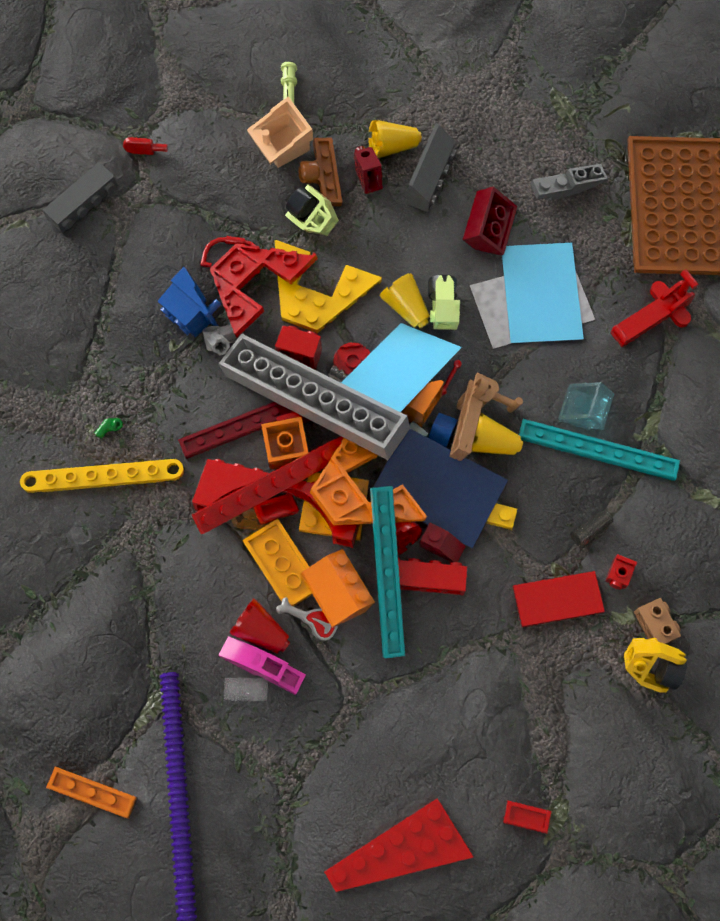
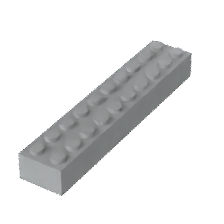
(315, 396)

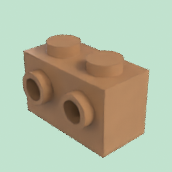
(657, 621)

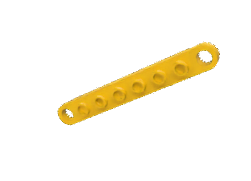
(101, 476)

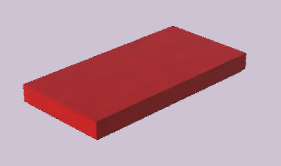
(558, 599)

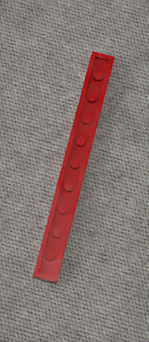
(265, 487)

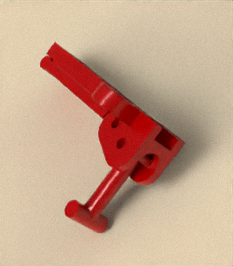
(667, 304)

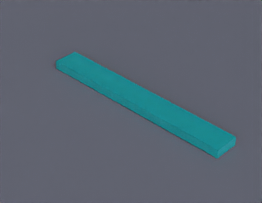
(599, 449)
(387, 572)

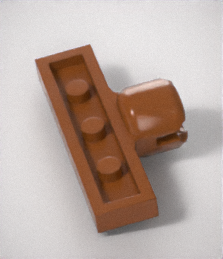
(323, 170)

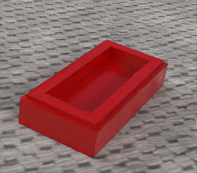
(276, 508)
(527, 817)

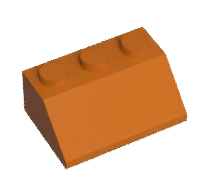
(337, 588)

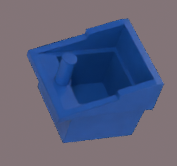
(186, 306)

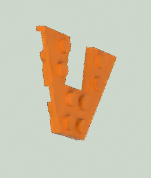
(342, 498)

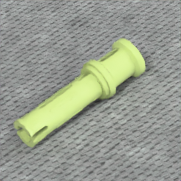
(288, 80)

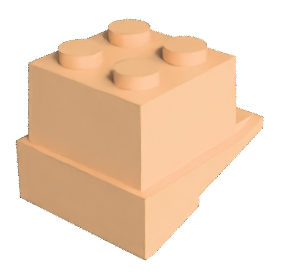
(282, 133)

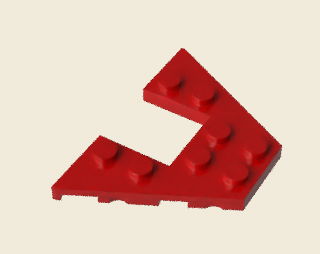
(240, 266)

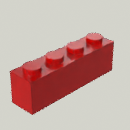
(432, 576)

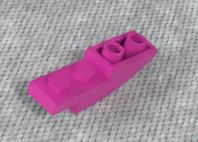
(262, 664)

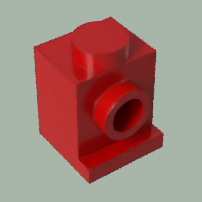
(624, 564)

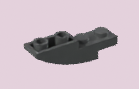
(570, 183)

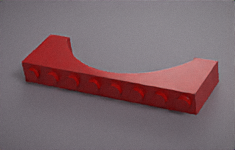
(222, 479)

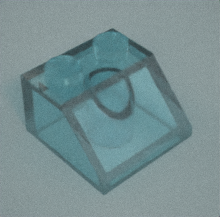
(586, 405)

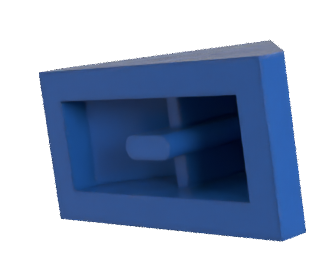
(442, 429)

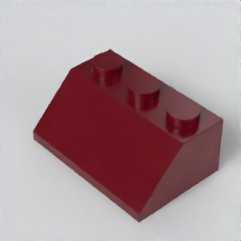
(490, 221)

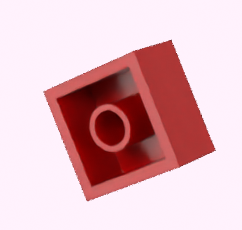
(300, 345)

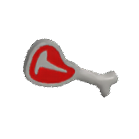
(314, 618)

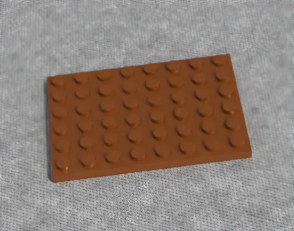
(675, 204)

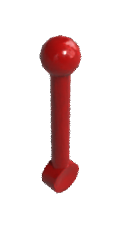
(457, 364)

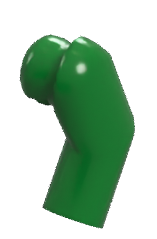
(107, 425)

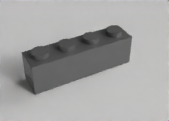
(80, 198)

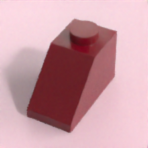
(441, 543)

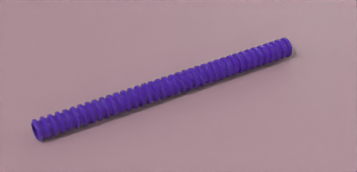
(178, 797)

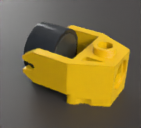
(643, 654)

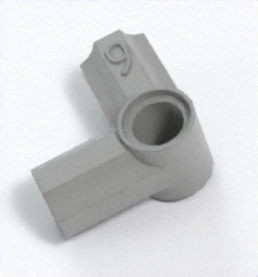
(218, 338)

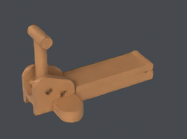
(470, 403)

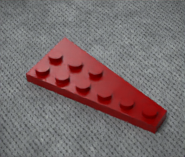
(412, 845)

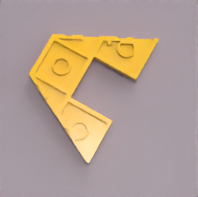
(315, 310)

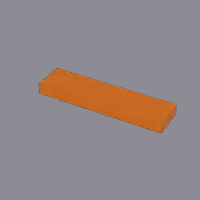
(91, 792)

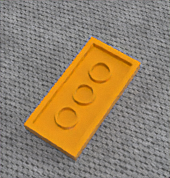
(279, 561)

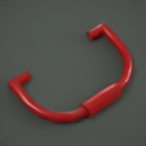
(228, 240)

